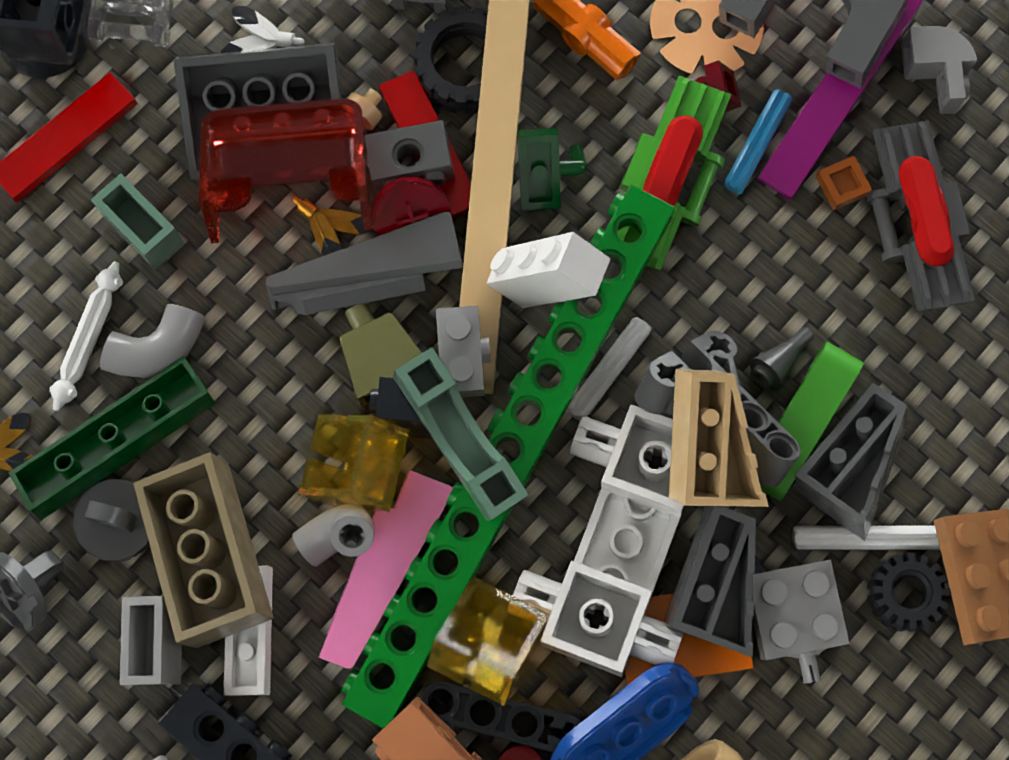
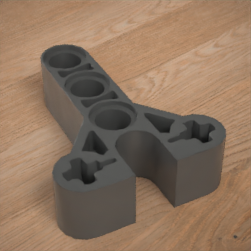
(769, 441)

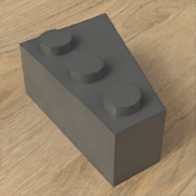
(855, 461)
(717, 581)

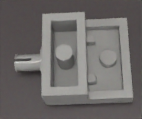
(798, 614)

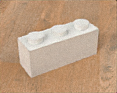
(548, 270)

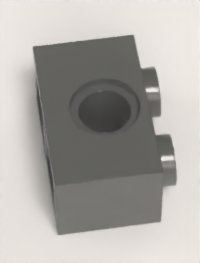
(390, 147)

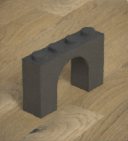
(857, 45)

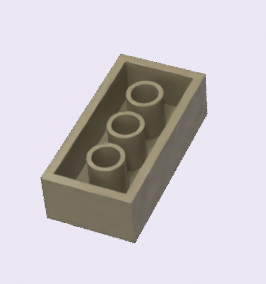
(202, 551)

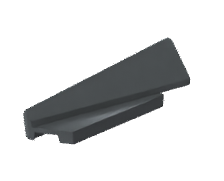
(369, 270)

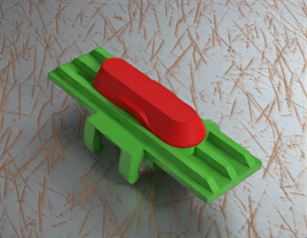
(665, 159)

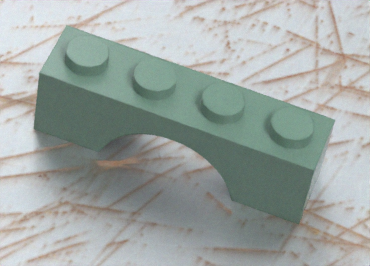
(458, 436)

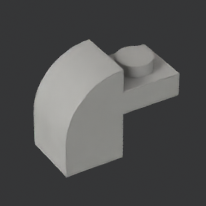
(942, 55)

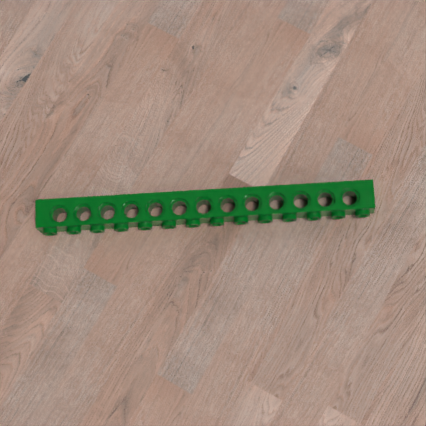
(381, 705)

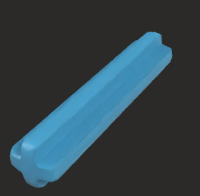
(757, 141)

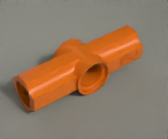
(590, 33)

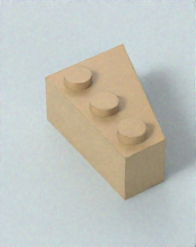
(711, 444)

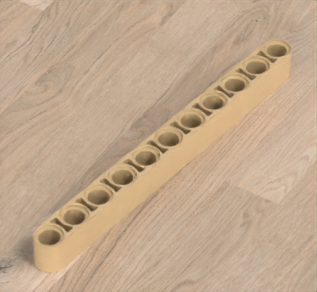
(494, 165)

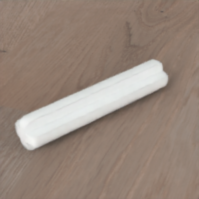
(609, 368)

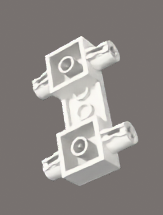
(618, 551)

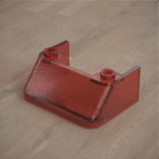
(280, 147)

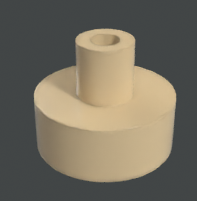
(368, 104)

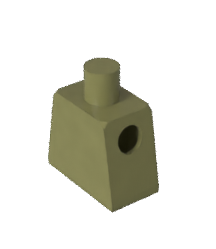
(374, 349)

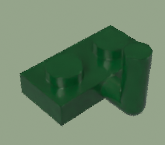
(542, 169)

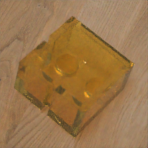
(371, 459)
(488, 640)

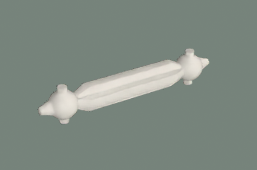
(86, 336)

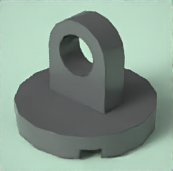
(110, 521)
(20, 588)

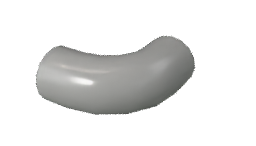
(155, 352)
(338, 529)

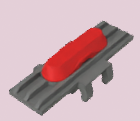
(936, 216)

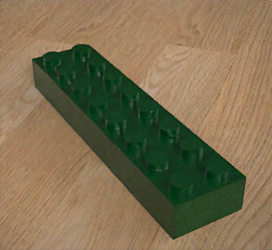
(111, 439)

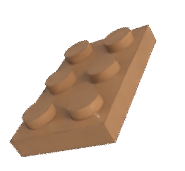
(977, 572)

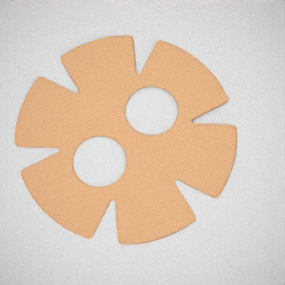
(687, 48)

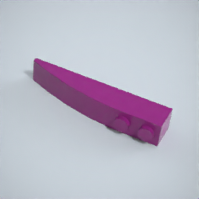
(821, 121)

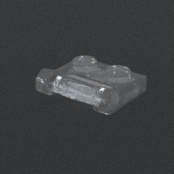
(157, 9)

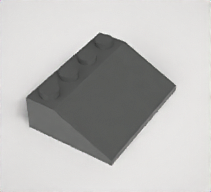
(251, 80)

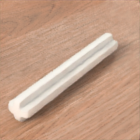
(877, 539)

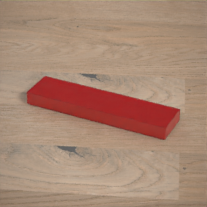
(412, 107)
(64, 136)

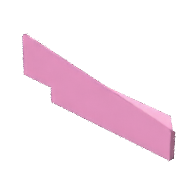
(383, 566)

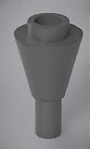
(774, 365)

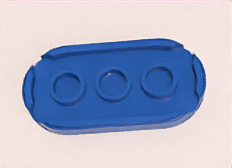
(633, 718)

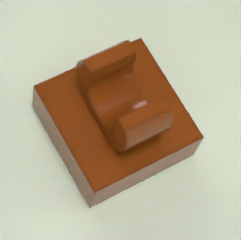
(843, 183)

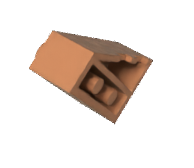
(419, 736)

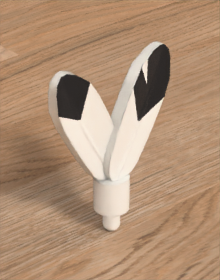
(263, 33)

